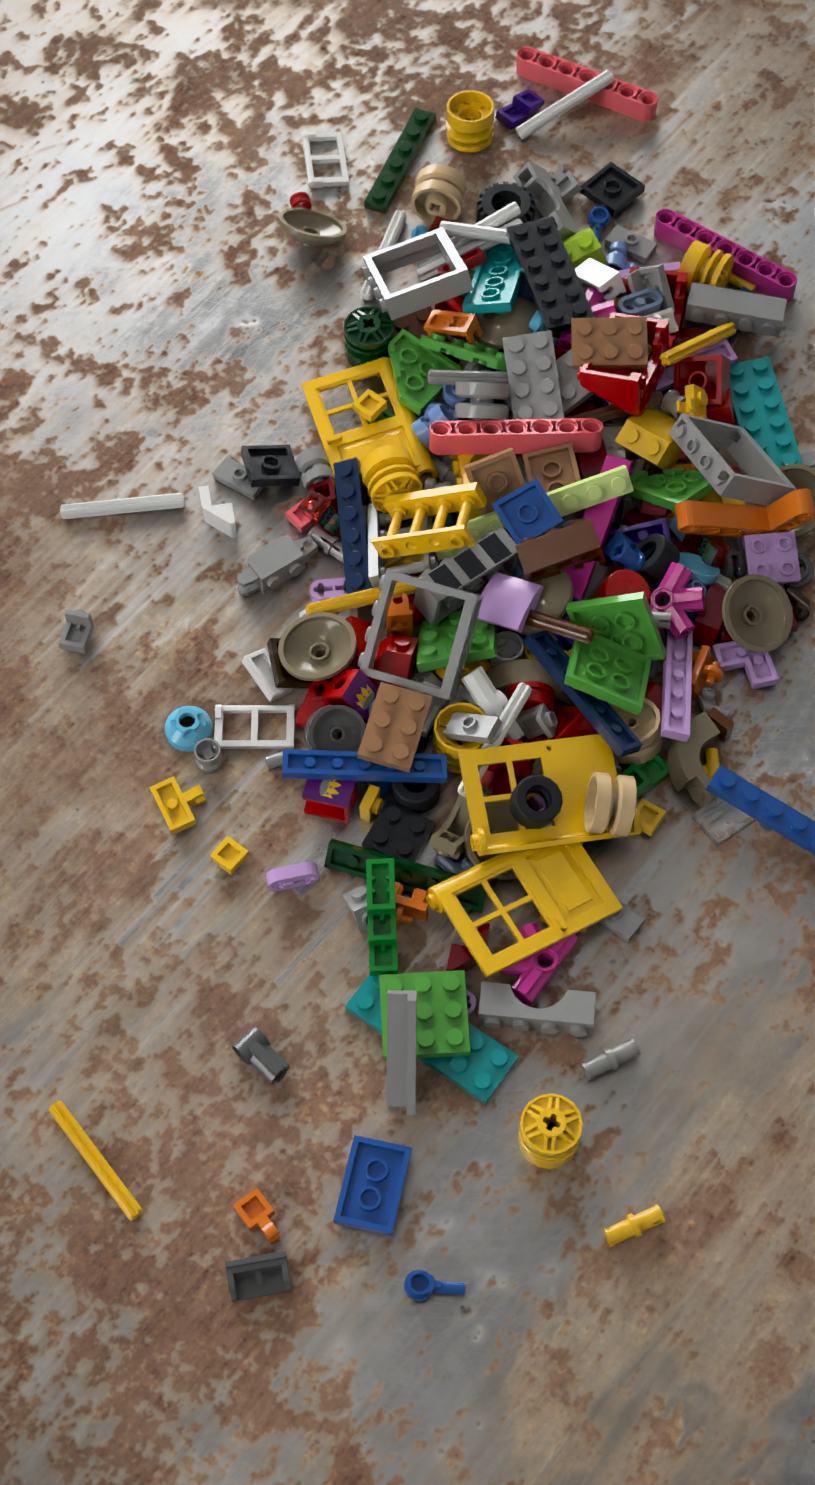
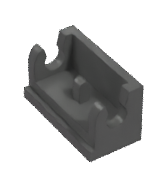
(258, 1276)

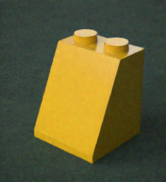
(649, 438)

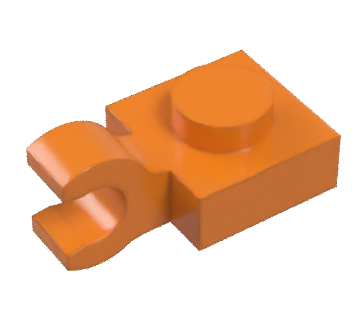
(255, 1213)

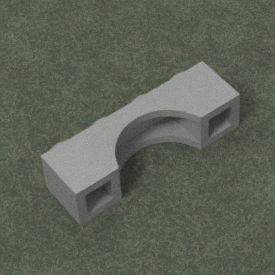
(546, 197)
(571, 1014)

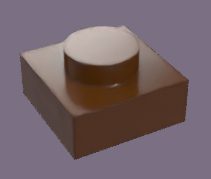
(722, 722)

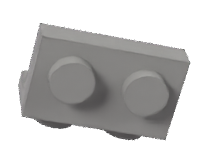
(651, 278)

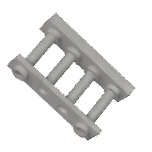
(376, 565)

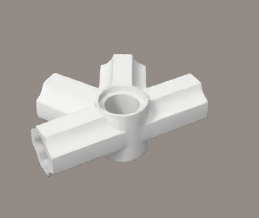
(483, 694)

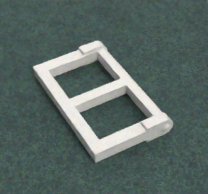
(319, 182)
(254, 743)

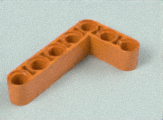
(742, 520)

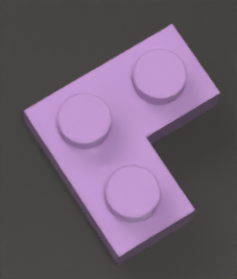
(758, 666)

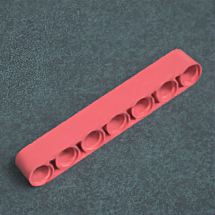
(569, 76)
(521, 434)

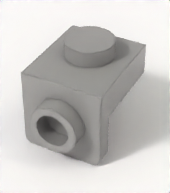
(76, 631)
(537, 721)
(357, 904)

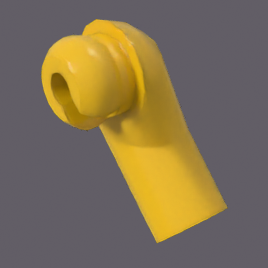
(712, 762)

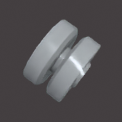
(482, 401)

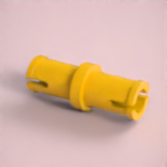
(634, 1225)

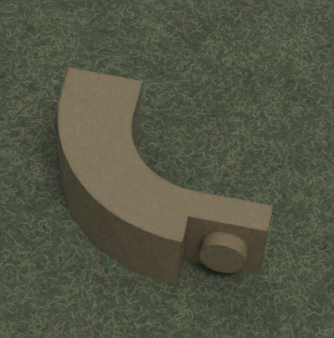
(524, 670)
(685, 763)
(450, 838)

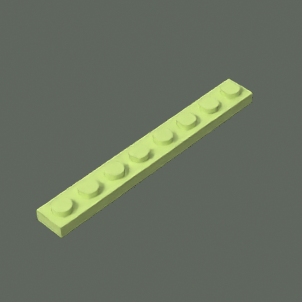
(565, 499)

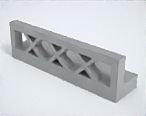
(401, 1049)

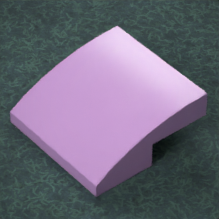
(508, 601)

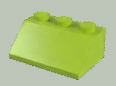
(584, 246)

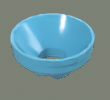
(701, 571)
(186, 737)

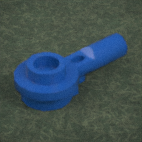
(598, 219)
(420, 1286)

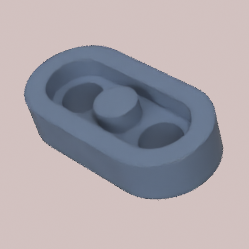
(640, 303)

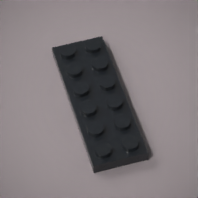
(549, 273)

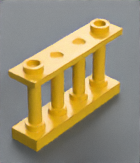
(427, 503)

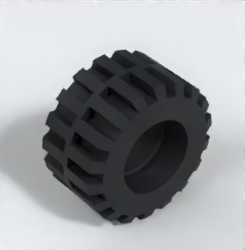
(503, 194)

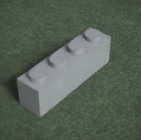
(745, 309)

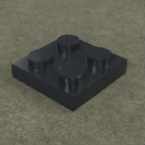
(612, 188)
(270, 465)
(399, 832)

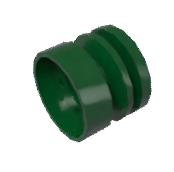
(367, 335)

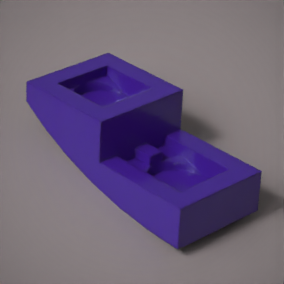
(521, 109)

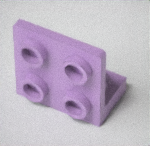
(773, 556)

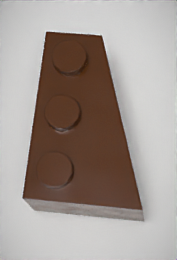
(559, 550)

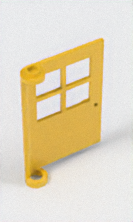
(365, 439)
(567, 764)
(557, 880)

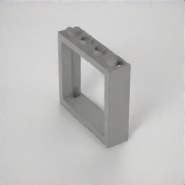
(422, 294)
(699, 437)
(459, 649)

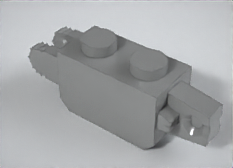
(275, 564)

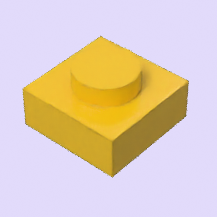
(369, 405)
(371, 803)
(650, 815)
(229, 855)

